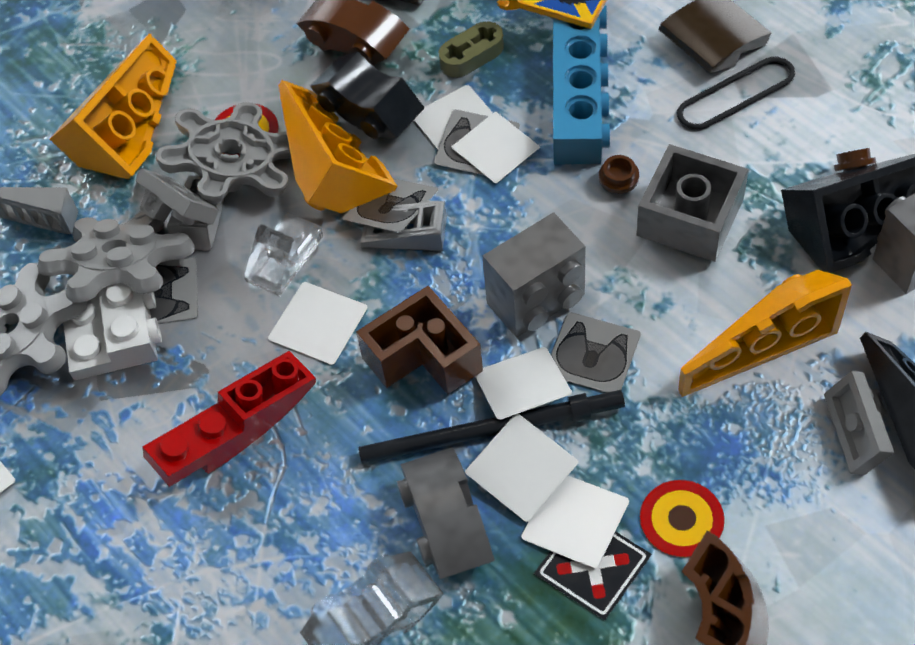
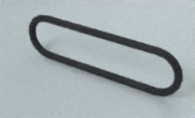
(742, 105)

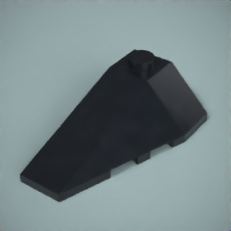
(844, 212)
(896, 381)

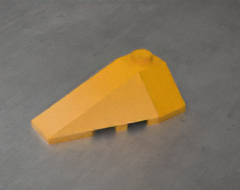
(118, 119)
(327, 157)
(785, 320)

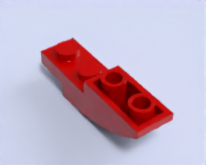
(237, 420)

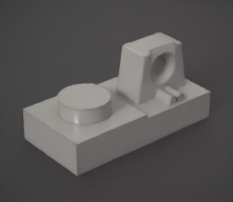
(165, 194)
(859, 422)

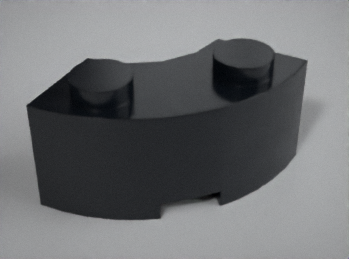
(367, 97)

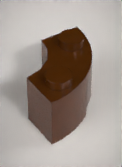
(353, 28)
(730, 596)

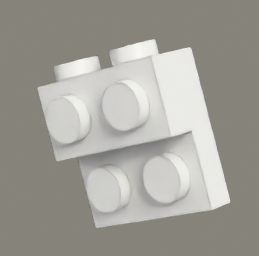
(112, 333)

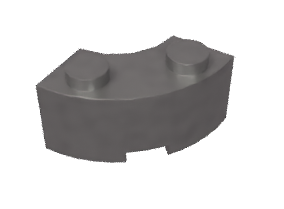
(449, 520)

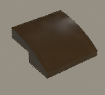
(714, 32)

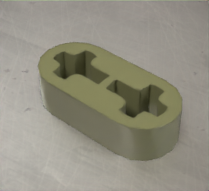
(470, 49)

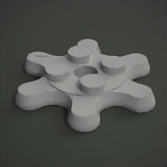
(232, 135)
(114, 255)
(37, 321)

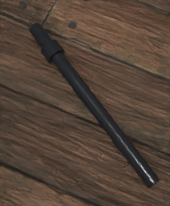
(577, 408)

